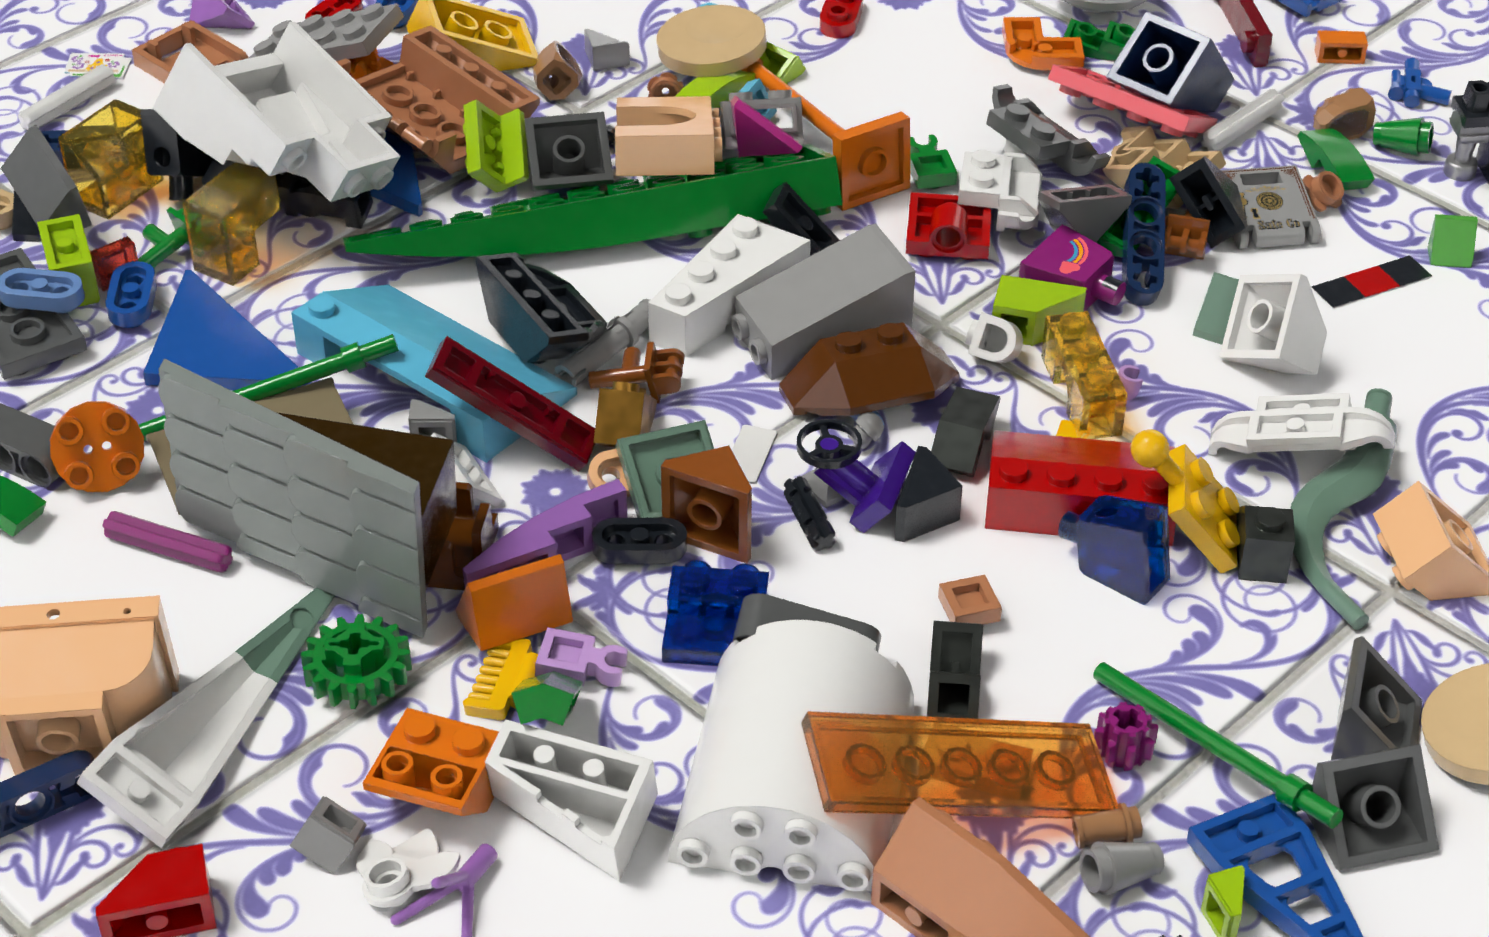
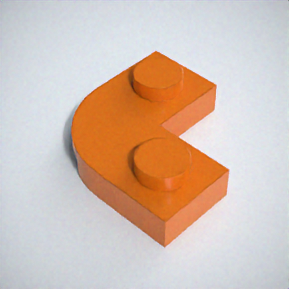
(1029, 48)

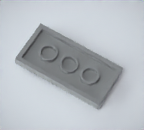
(343, 34)

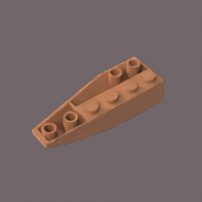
(955, 885)

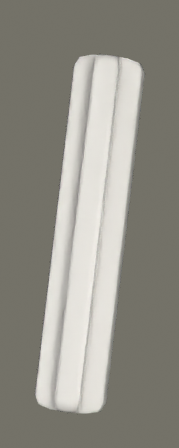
(67, 97)
(1242, 120)

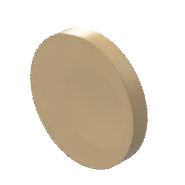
(711, 40)
(1458, 724)

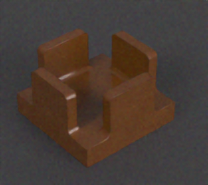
(468, 537)

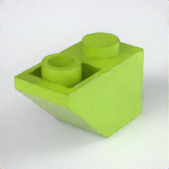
(1029, 301)

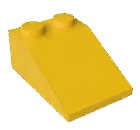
(487, 33)

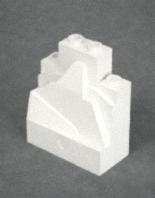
(282, 115)

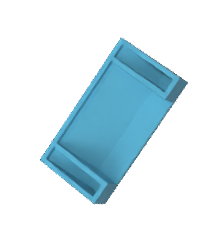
(374, 312)

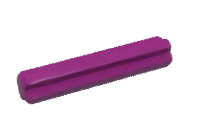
(168, 541)

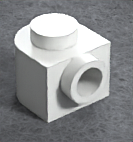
(994, 339)

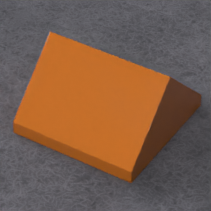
(516, 603)

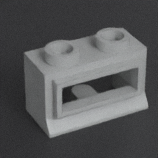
(775, 99)

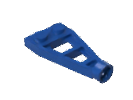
(1263, 831)

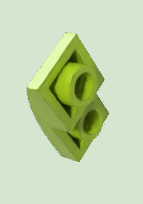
(717, 87)

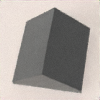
(568, 151)
(43, 180)
(1375, 706)
(1382, 807)

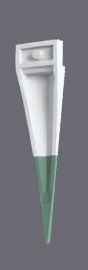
(174, 754)

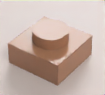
(970, 601)

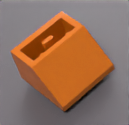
(435, 764)

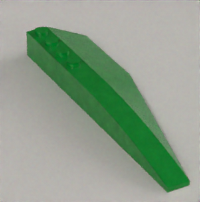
(621, 213)

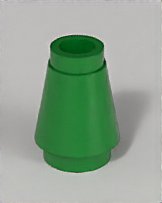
(1405, 135)

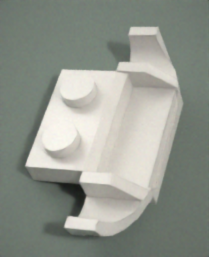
(1003, 183)
(1301, 425)

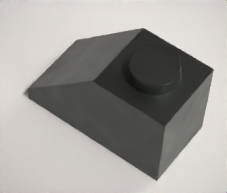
(1265, 543)

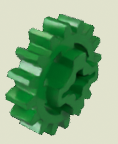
(356, 661)

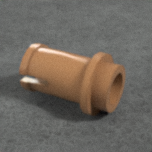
(1107, 826)

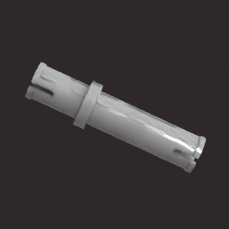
(620, 333)

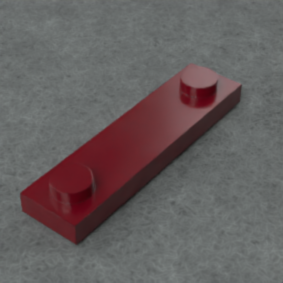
(1249, 28)
(512, 403)

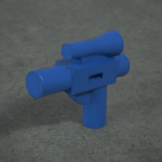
(1413, 87)

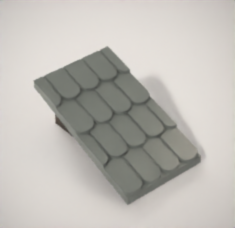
(316, 496)

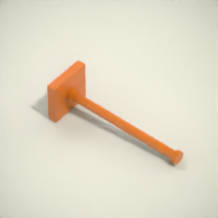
(869, 157)

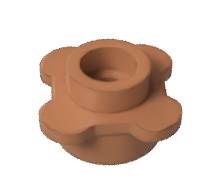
(1324, 190)

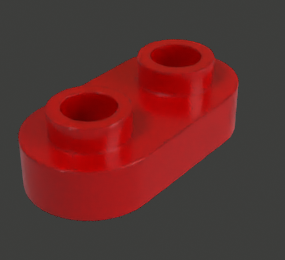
(840, 18)

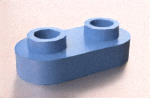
(41, 290)

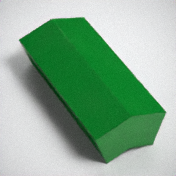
(546, 697)

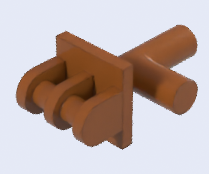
(1186, 235)
(660, 371)

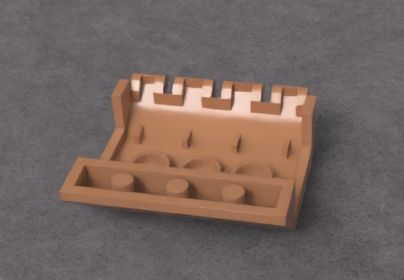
(429, 93)

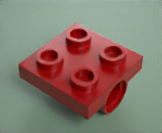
(946, 228)

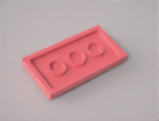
(1108, 95)

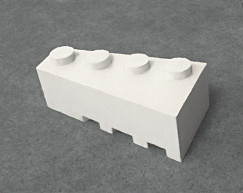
(702, 294)

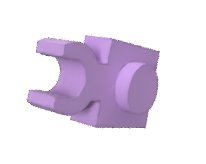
(577, 657)

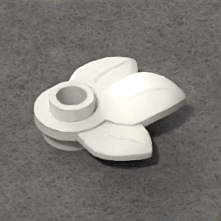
(399, 871)

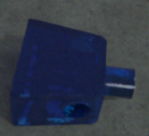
(1122, 545)

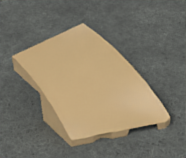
(1141, 145)

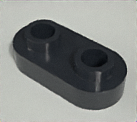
(639, 540)

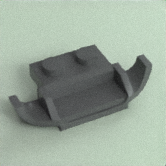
(1040, 136)

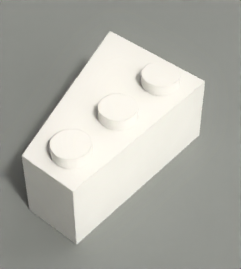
(574, 791)

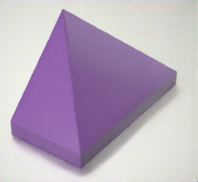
(220, 14)

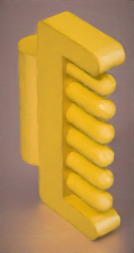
(498, 677)

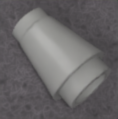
(1117, 865)

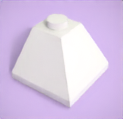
(1275, 324)

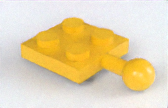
(1195, 497)

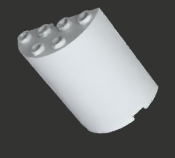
(752, 776)

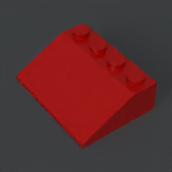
(1045, 476)

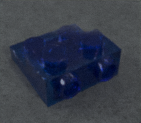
(705, 610)

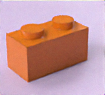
(1341, 47)

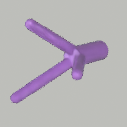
(462, 880)

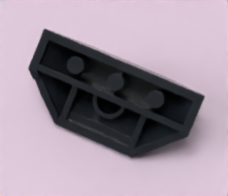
(535, 309)

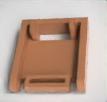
(215, 48)

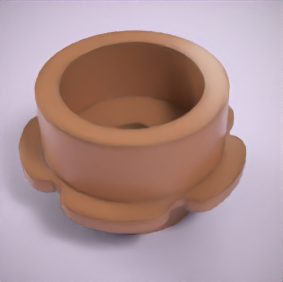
(665, 80)

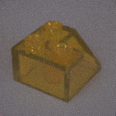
(108, 159)
(224, 221)

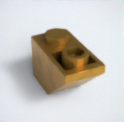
(623, 413)

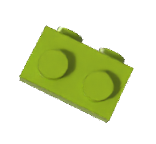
(495, 146)

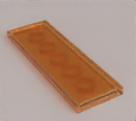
(956, 765)

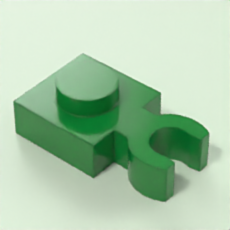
(930, 166)

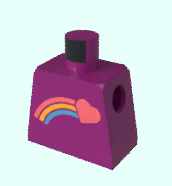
(1075, 261)

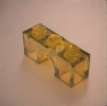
(1094, 389)

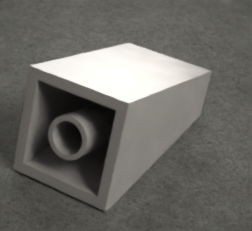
(834, 291)

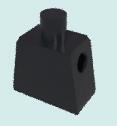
(171, 155)

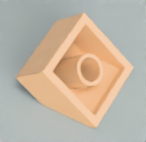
(1432, 546)

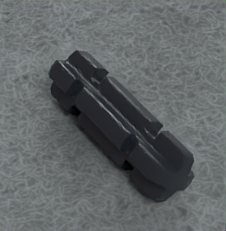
(809, 513)

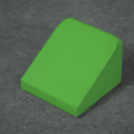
(1452, 241)

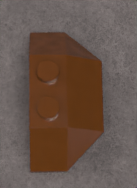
(867, 372)

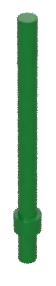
(351, 358)
(1289, 789)

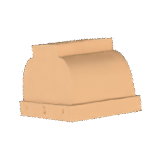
(80, 675)

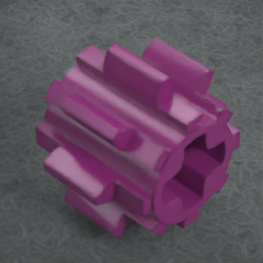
(1125, 736)

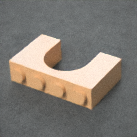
(667, 136)

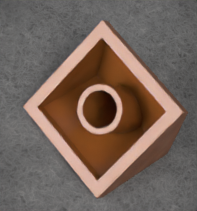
(711, 501)

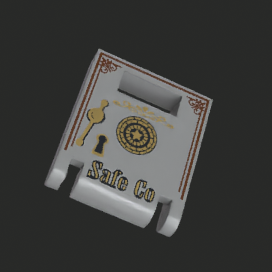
(1274, 207)

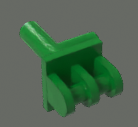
(165, 243)

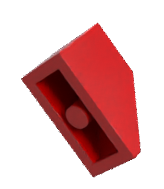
(161, 897)

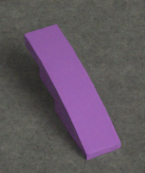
(559, 530)

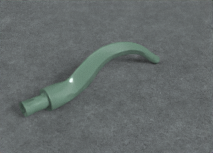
(1330, 492)

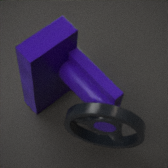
(870, 491)

